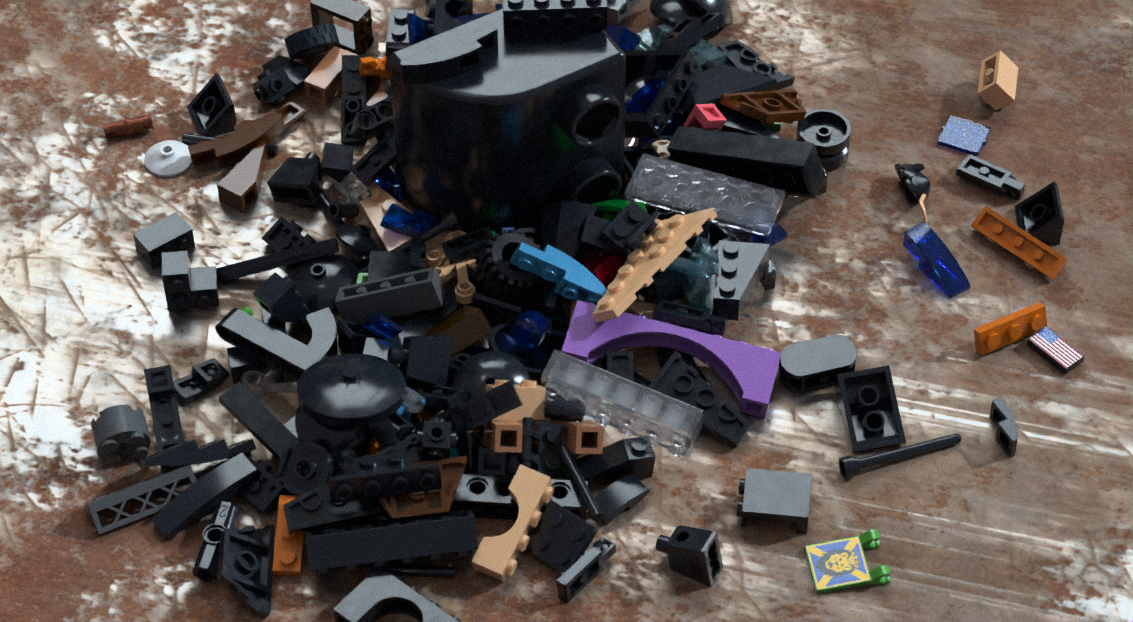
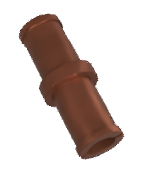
(128, 126)

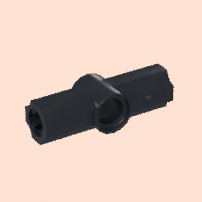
(206, 564)

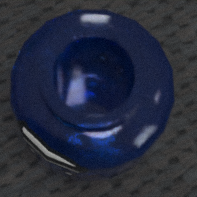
(530, 329)

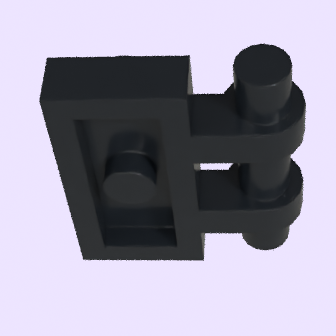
(546, 447)

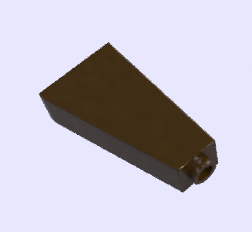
(464, 325)

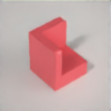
(705, 117)

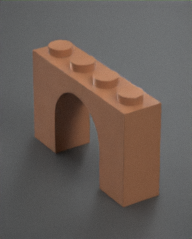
(326, 80)
(578, 436)

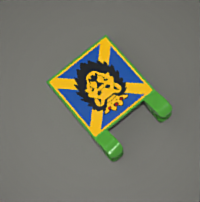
(843, 563)

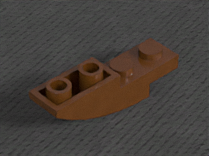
(235, 147)

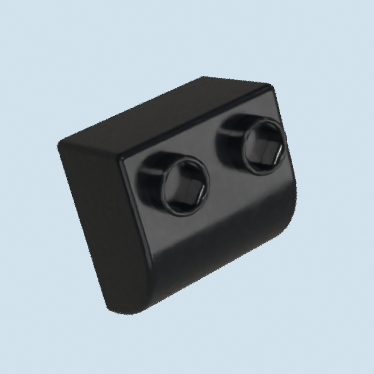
(515, 132)

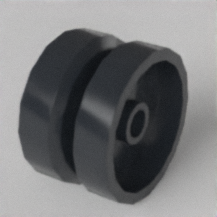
(829, 133)

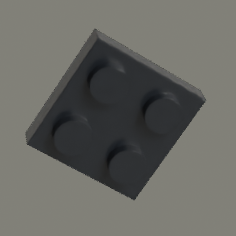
(560, 537)

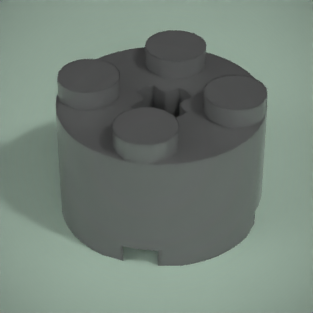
(120, 434)

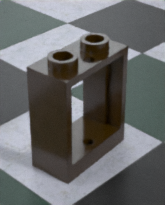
(350, 11)

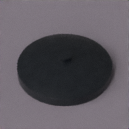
(351, 390)

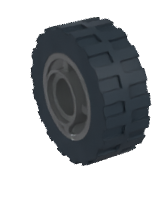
(312, 41)

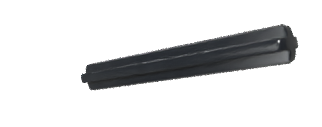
(278, 260)

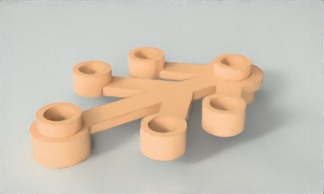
(465, 289)

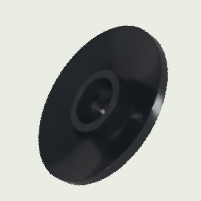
(359, 238)

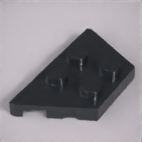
(247, 565)

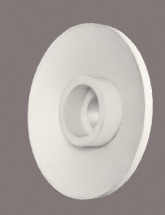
(168, 158)

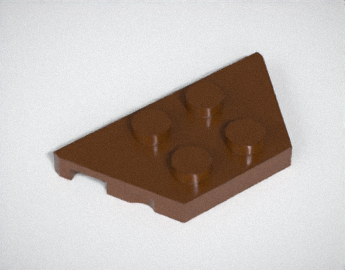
(767, 106)
(427, 503)

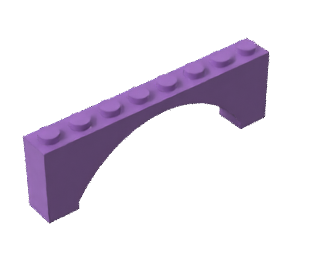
(744, 367)

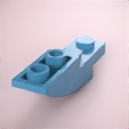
(553, 265)

